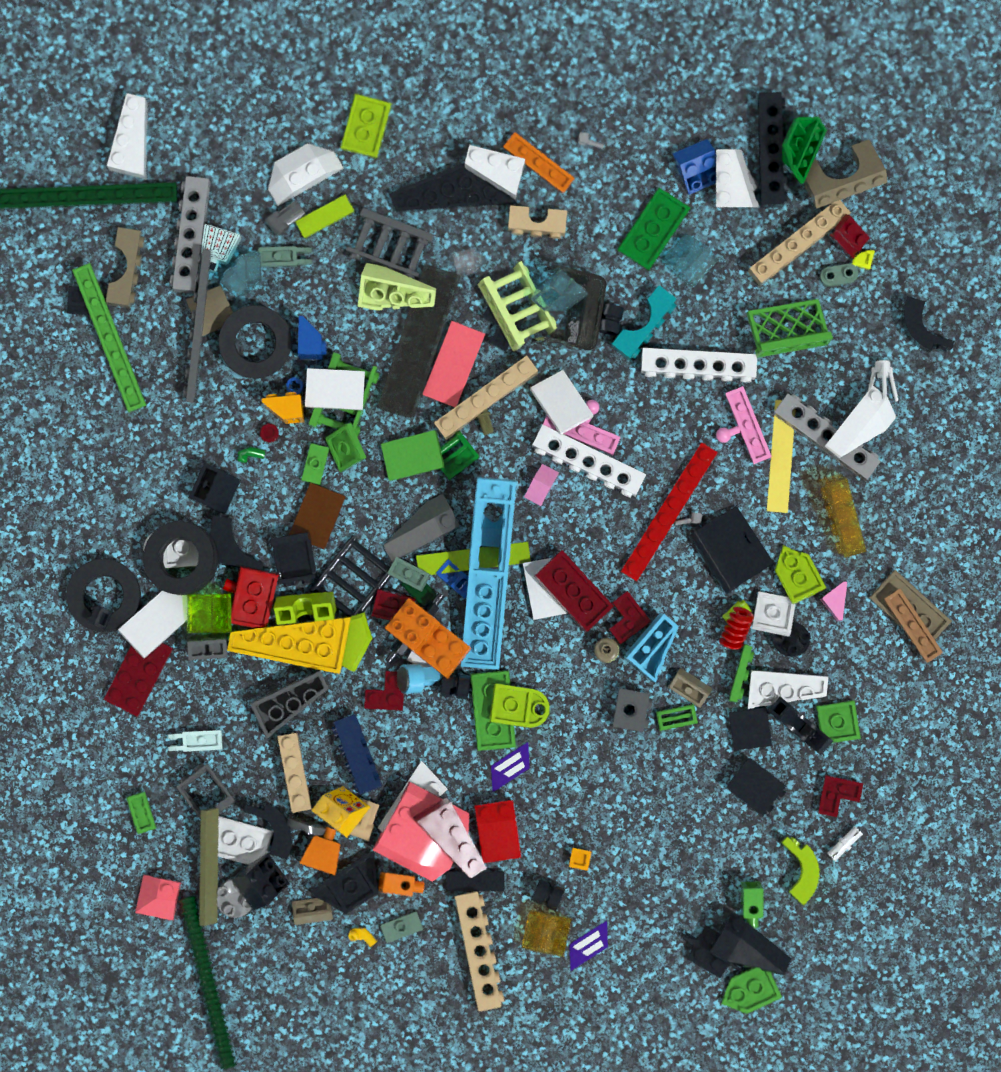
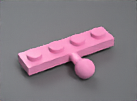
(747, 426)
(590, 434)

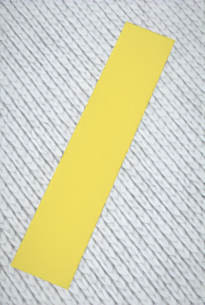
(780, 465)

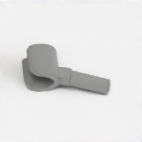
(583, 139)
(695, 519)

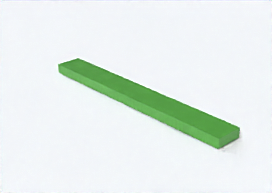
(109, 337)

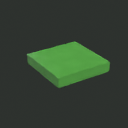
(345, 447)
(839, 721)

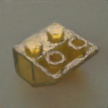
(546, 933)

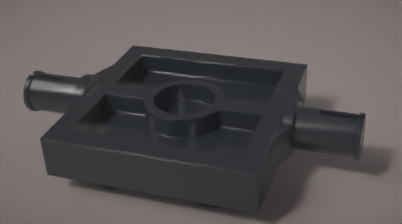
(700, 953)

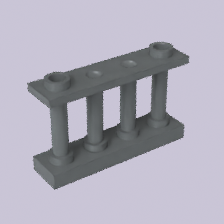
(387, 225)

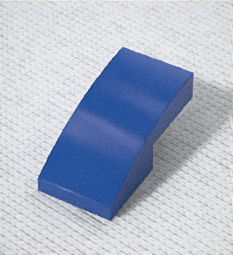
(456, 580)

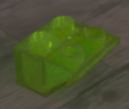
(209, 613)

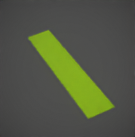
(487, 558)

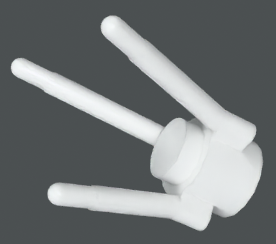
(883, 371)

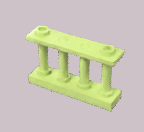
(507, 321)

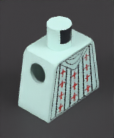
(221, 243)

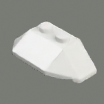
(301, 171)

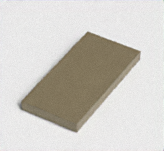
(929, 614)

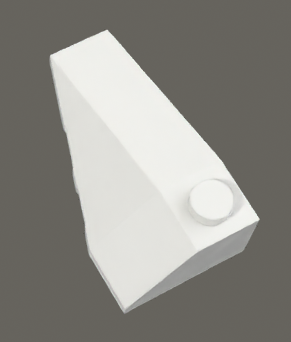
(866, 421)

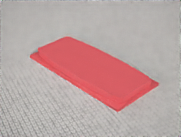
(453, 364)

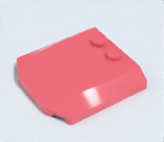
(408, 842)

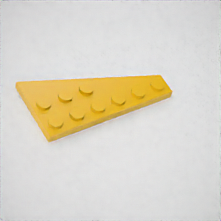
(304, 644)

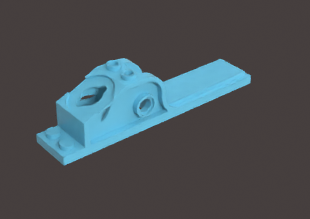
(488, 586)

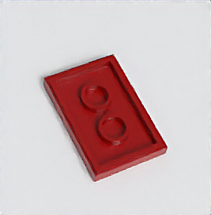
(253, 597)

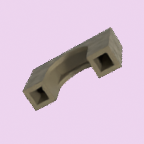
(870, 174)

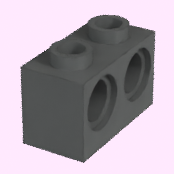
(207, 646)

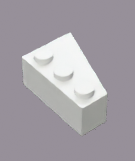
(497, 168)

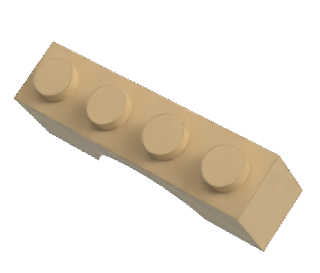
(294, 772)

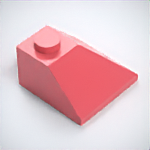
(158, 897)

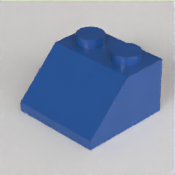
(310, 342)

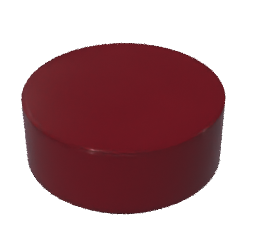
(269, 433)

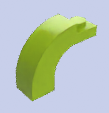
(809, 875)

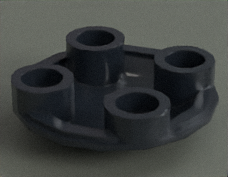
(794, 644)

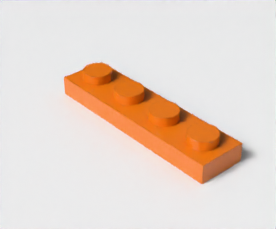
(539, 163)

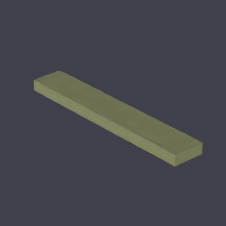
(209, 866)

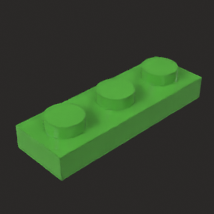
(741, 674)

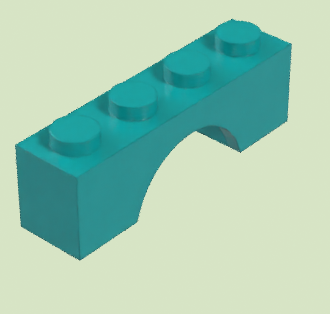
(629, 342)

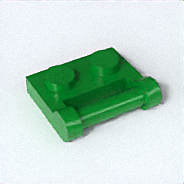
(459, 459)

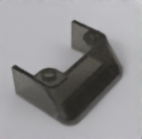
(583, 317)

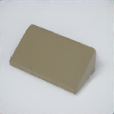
(690, 687)
(311, 911)

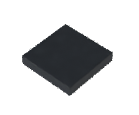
(750, 729)

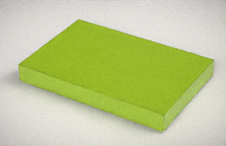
(366, 126)

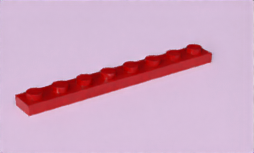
(669, 512)

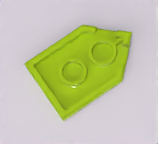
(798, 575)
(357, 641)

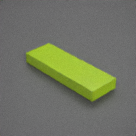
(324, 216)

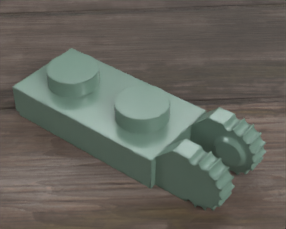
(283, 256)

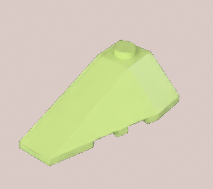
(387, 288)

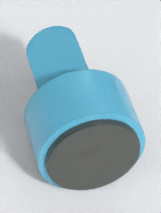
(414, 677)

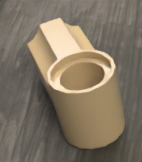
(365, 826)

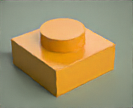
(580, 859)

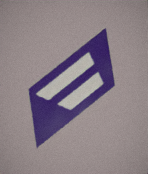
(510, 767)
(588, 945)

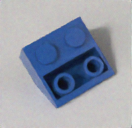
(697, 166)

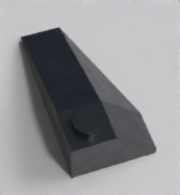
(745, 945)

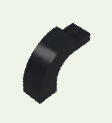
(916, 331)
(800, 725)
(283, 833)

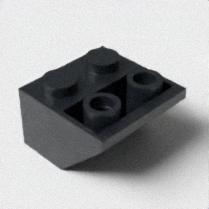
(214, 488)
(261, 882)

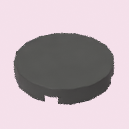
(306, 825)

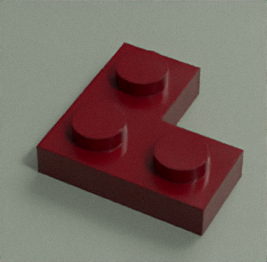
(633, 618)
(386, 699)
(836, 789)

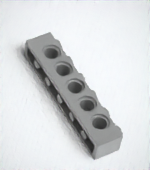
(191, 186)
(815, 436)

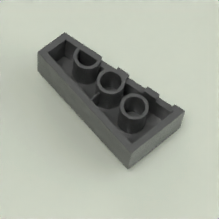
(283, 704)

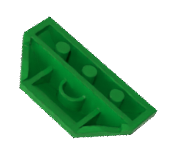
(802, 145)

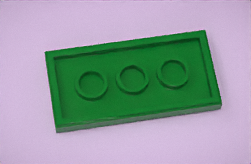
(653, 229)

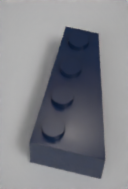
(357, 754)

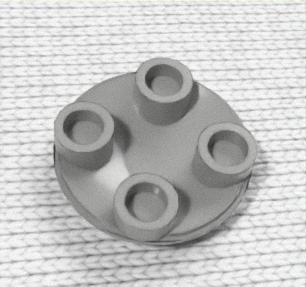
(231, 901)

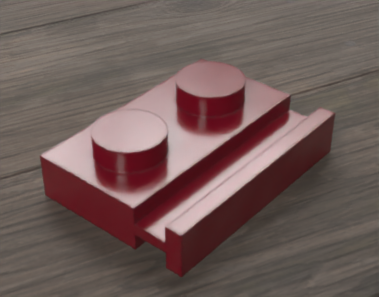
(849, 236)
(389, 603)

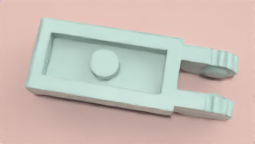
(197, 741)

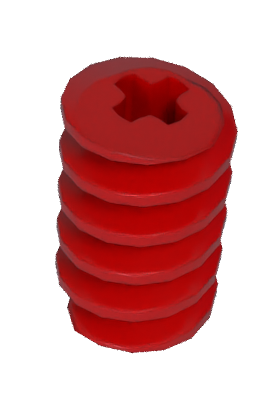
(737, 628)

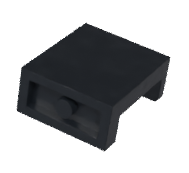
(294, 558)
(756, 787)

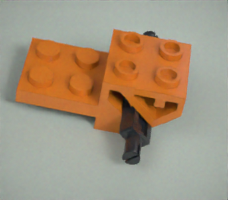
(426, 637)

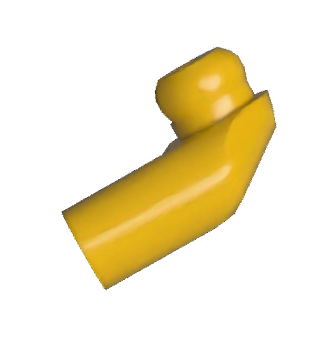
(362, 934)

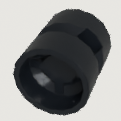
(610, 319)
(456, 686)
(548, 894)

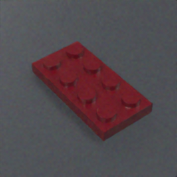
(573, 591)
(137, 679)

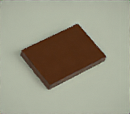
(318, 514)

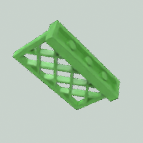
(794, 343)

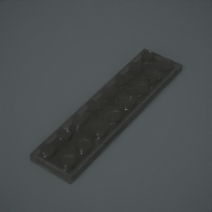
(418, 346)

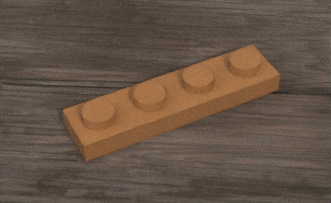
(913, 625)

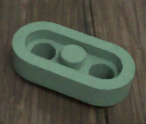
(839, 274)

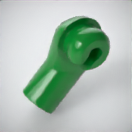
(250, 452)

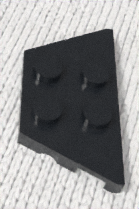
(350, 886)

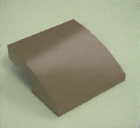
(216, 309)

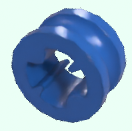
(298, 381)

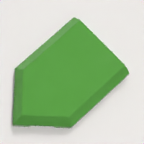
(751, 990)

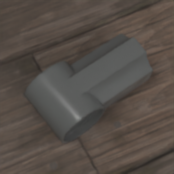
(281, 221)

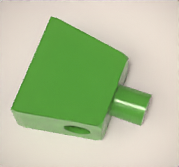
(752, 896)

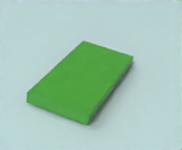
(488, 734)

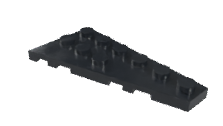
(448, 190)

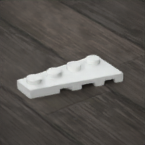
(768, 686)

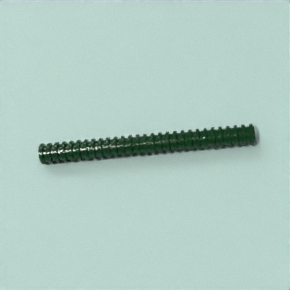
(208, 985)

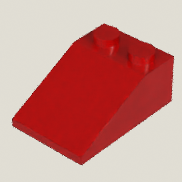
(498, 831)

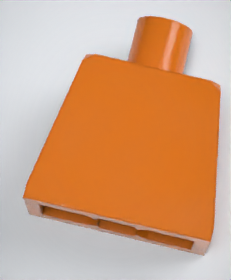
(323, 852)
(392, 884)

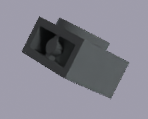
(640, 702)

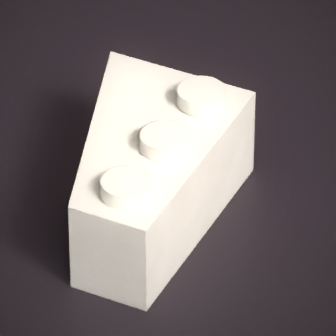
(732, 180)

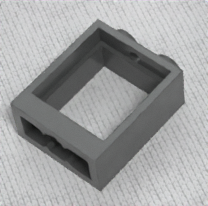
(199, 771)

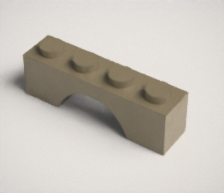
(121, 291)

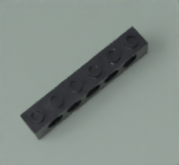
(768, 101)

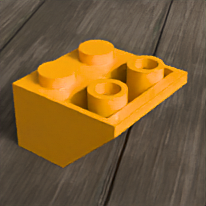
(286, 408)

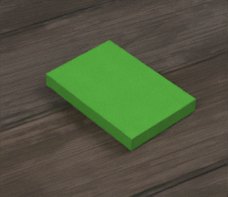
(412, 455)

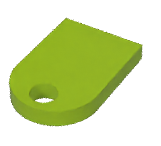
(516, 706)

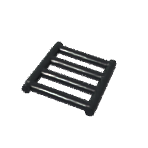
(340, 557)

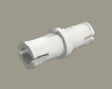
(844, 843)

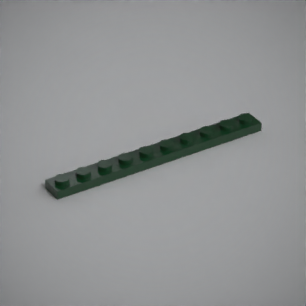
(88, 195)

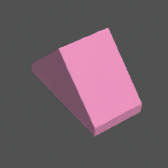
(541, 484)
(835, 601)

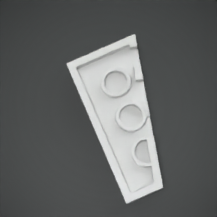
(425, 779)

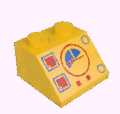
(341, 810)

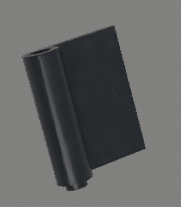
(728, 552)

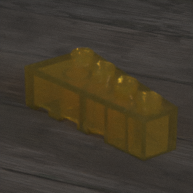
(843, 515)

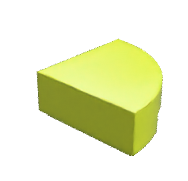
(864, 259)

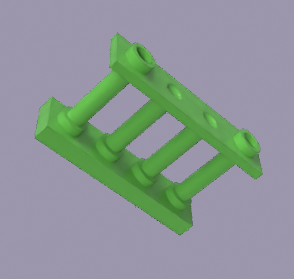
(337, 364)

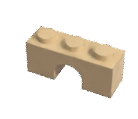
(521, 223)

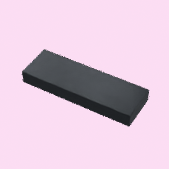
(480, 882)

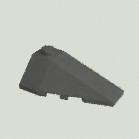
(424, 527)

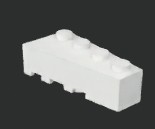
(130, 140)

